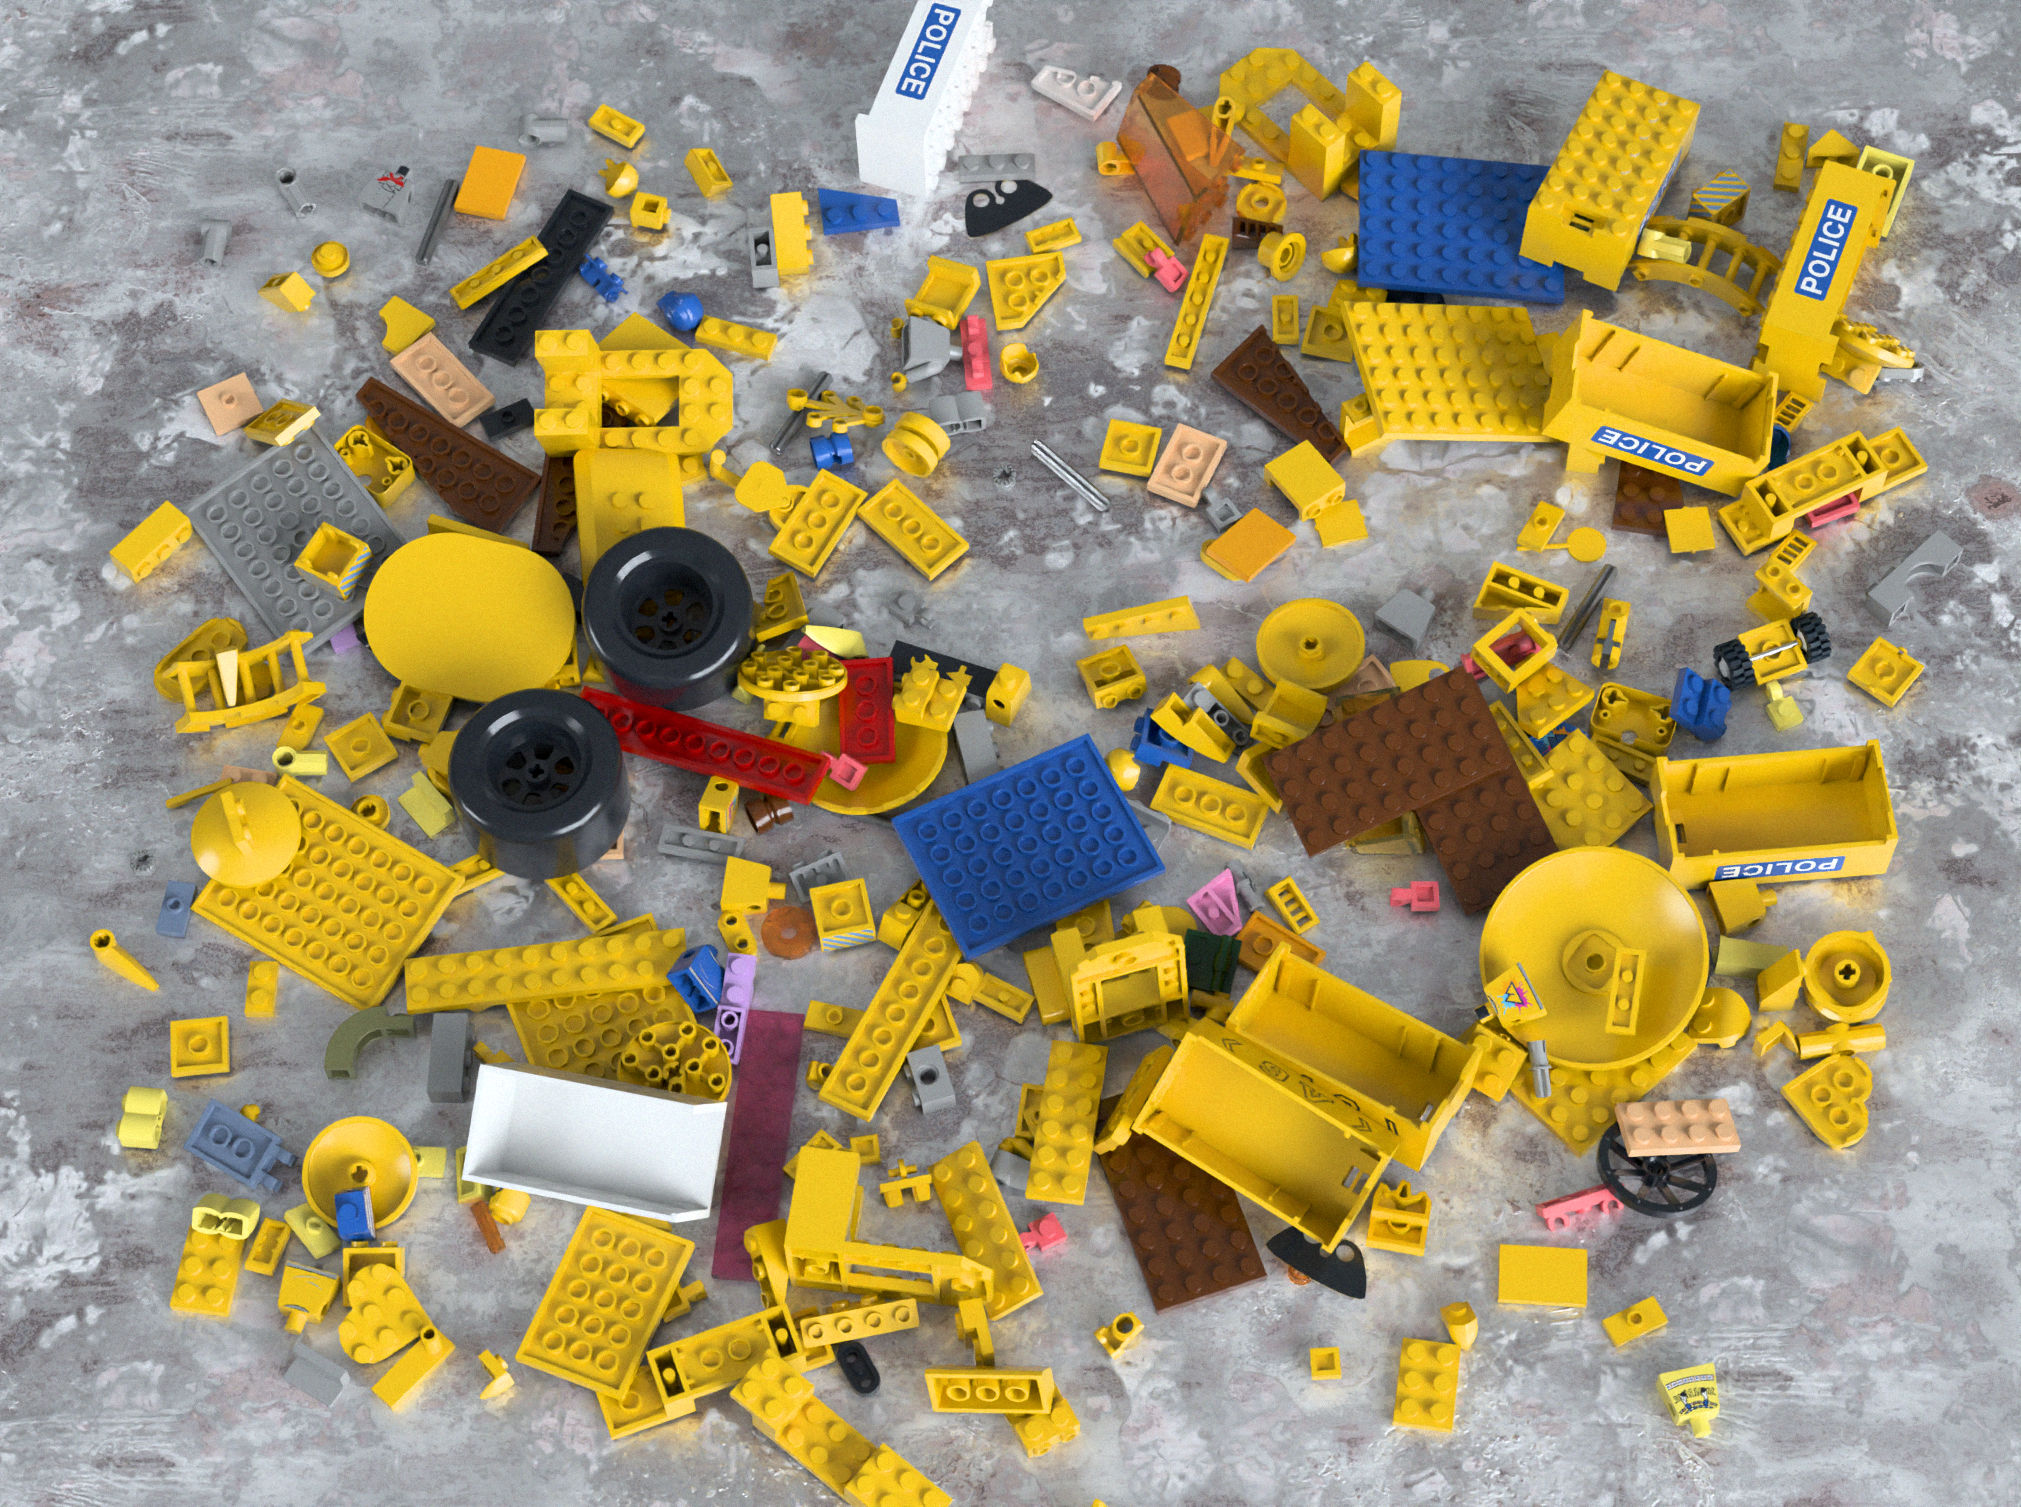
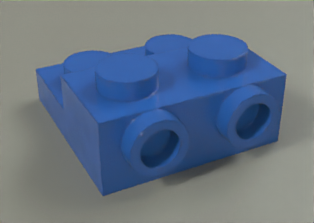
(1700, 705)
(1155, 744)

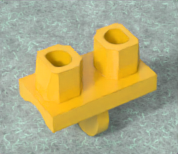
(892, 1190)

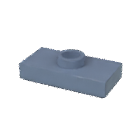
(176, 909)

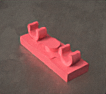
(975, 353)
(1509, 649)
(1578, 1202)

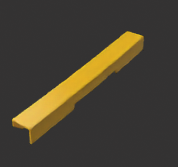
(198, 793)

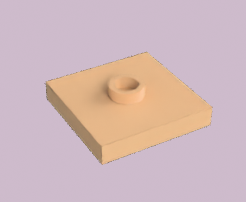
(230, 404)

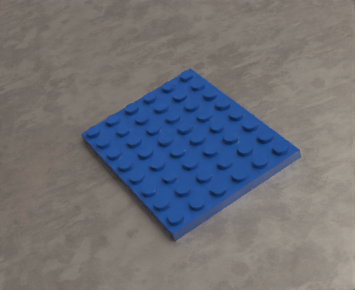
(1450, 227)
(1027, 846)

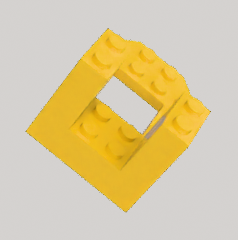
(1318, 150)
(574, 396)
(1132, 1002)
(825, 1244)

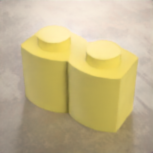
(142, 1117)
(225, 1216)

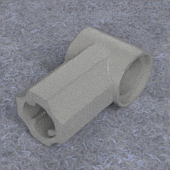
(536, 130)
(294, 192)
(214, 236)

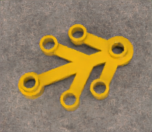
(834, 409)

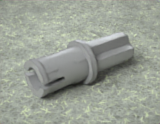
(1539, 1068)

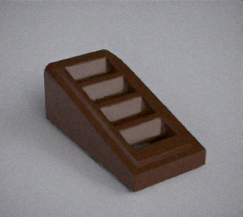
(1249, 225)

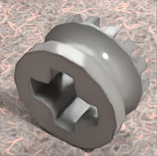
(1009, 472)
(145, 870)

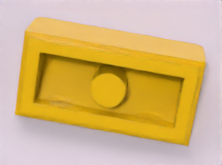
(707, 171)

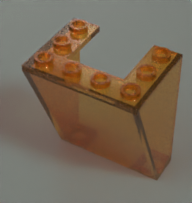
(1177, 157)

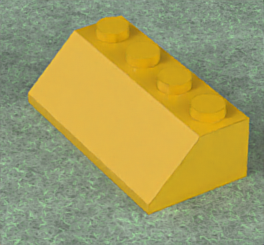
(990, 1389)

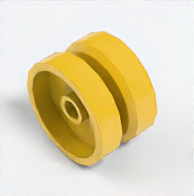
(916, 444)

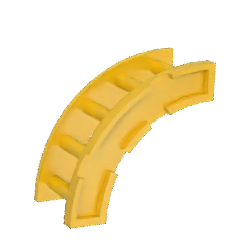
(1712, 236)
(253, 709)

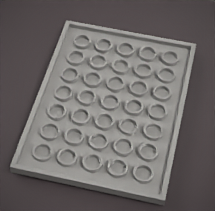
(268, 515)

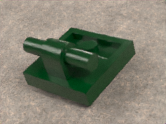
(1211, 960)

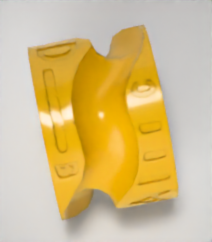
(1831, 964)

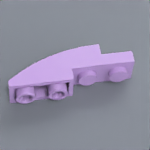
(735, 1003)

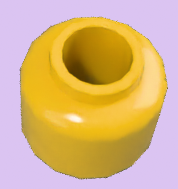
(508, 1205)

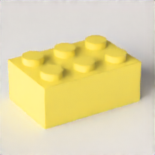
(1891, 167)

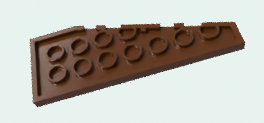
(462, 470)
(557, 499)

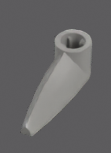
(1010, 1170)

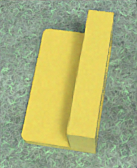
(426, 806)

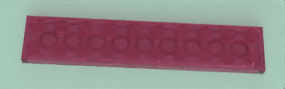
(758, 1136)

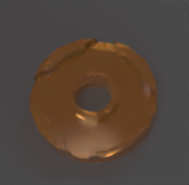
(786, 918)

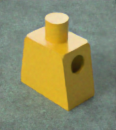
(1010, 688)
(749, 887)
(1738, 905)

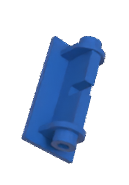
(596, 270)

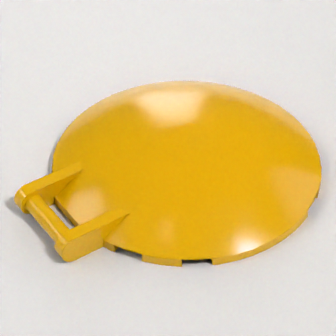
(883, 786)

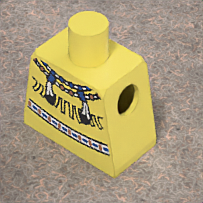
(1691, 1396)

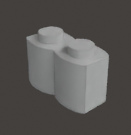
(959, 413)

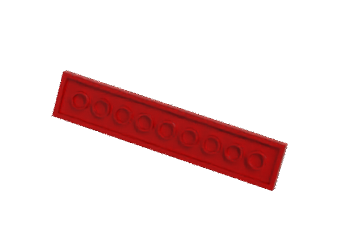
(712, 748)

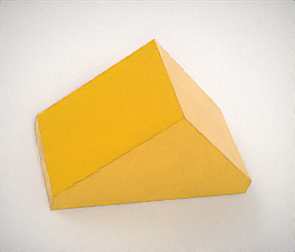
(1833, 148)

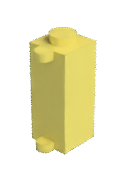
(1744, 958)

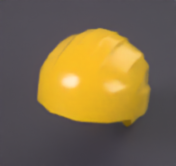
(620, 179)
(1343, 258)

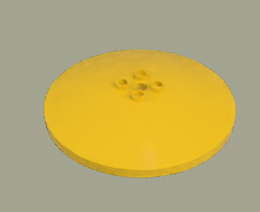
(1586, 907)

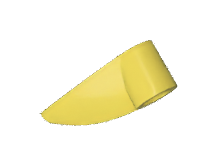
(839, 641)

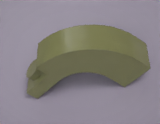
(359, 1032)

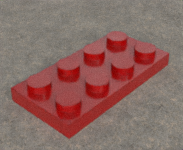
(867, 711)

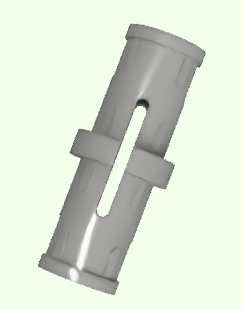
(1245, 886)

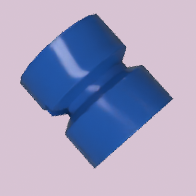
(831, 450)

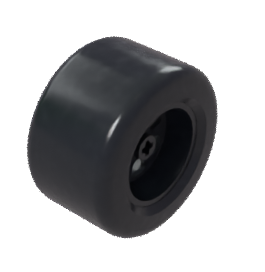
(644, 569)
(523, 741)

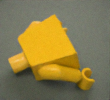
(436, 758)

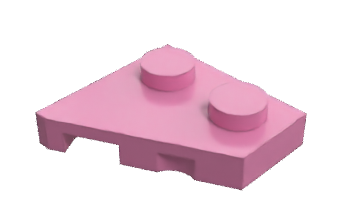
(1218, 905)

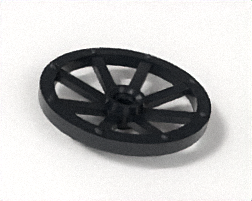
(1654, 1173)

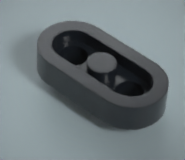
(859, 1370)

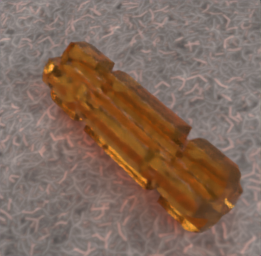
(488, 1227)

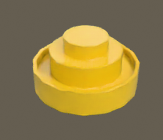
(330, 259)
(373, 809)

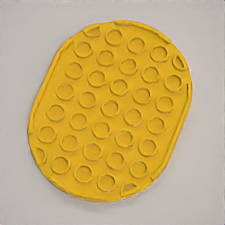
(469, 617)

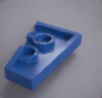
(855, 212)

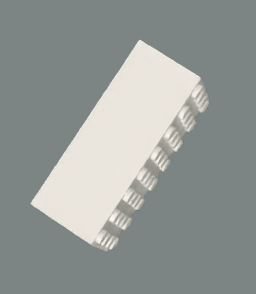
(594, 1141)

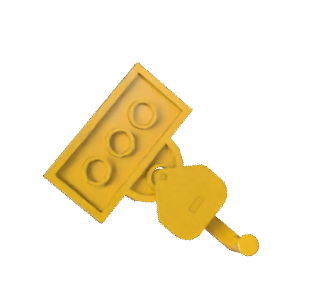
(811, 523)

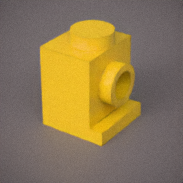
(649, 211)

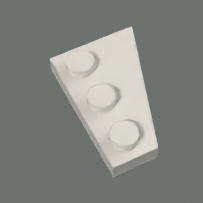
(1078, 93)

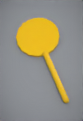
(1582, 544)

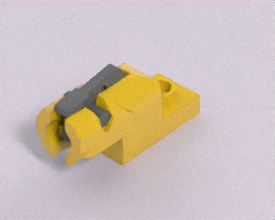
(1610, 632)

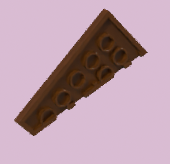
(1274, 390)
(1643, 498)

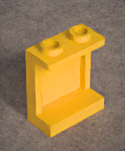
(944, 292)
(1358, 425)
(1305, 480)
(1778, 594)
(1289, 715)
(1254, 772)

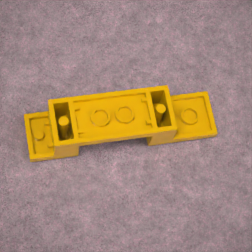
(1815, 479)
(709, 1364)
(826, 1444)

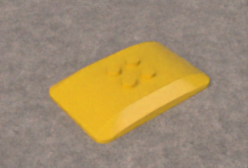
(622, 495)

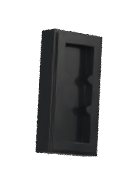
(508, 420)

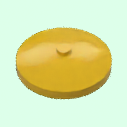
(1311, 644)
(361, 1154)

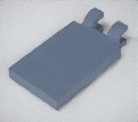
(238, 1146)

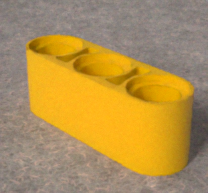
(1046, 985)

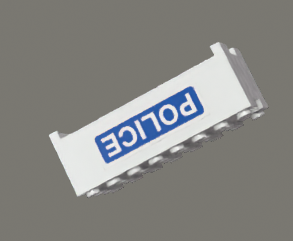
(924, 95)

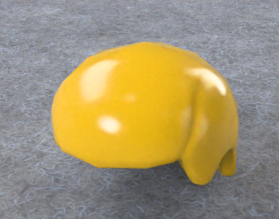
(1017, 363)
(1122, 768)

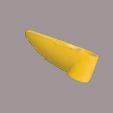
(1226, 119)
(1112, 160)
(1223, 692)
(120, 960)

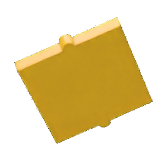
(1340, 524)
(1689, 529)

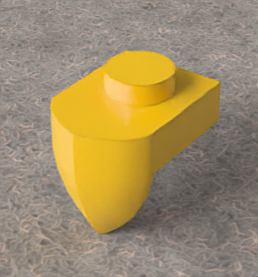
(964, 981)
(1768, 1038)
(1460, 1323)
(495, 1367)

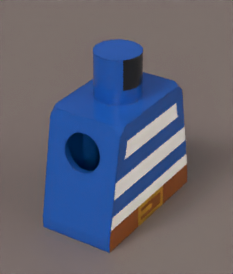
(355, 1214)

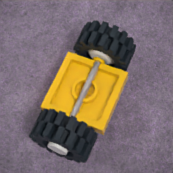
(1772, 651)

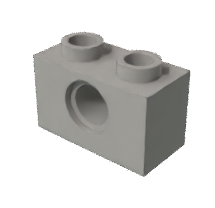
(763, 256)
(929, 1063)

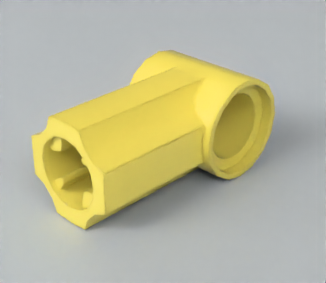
(1658, 245)
(303, 762)

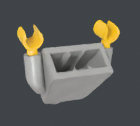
(924, 349)

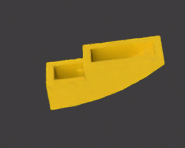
(1193, 728)

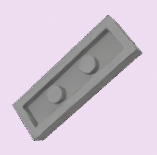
(997, 167)
(699, 844)

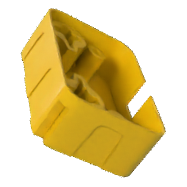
(376, 458)
(1636, 713)

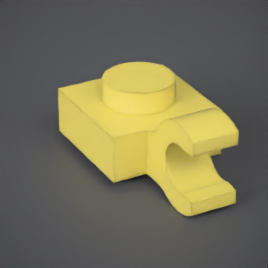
(1782, 710)

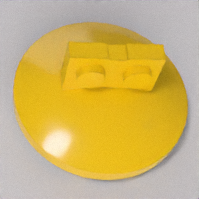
(1863, 353)
(791, 685)
(246, 834)
(677, 1059)

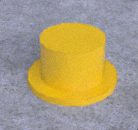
(1282, 254)

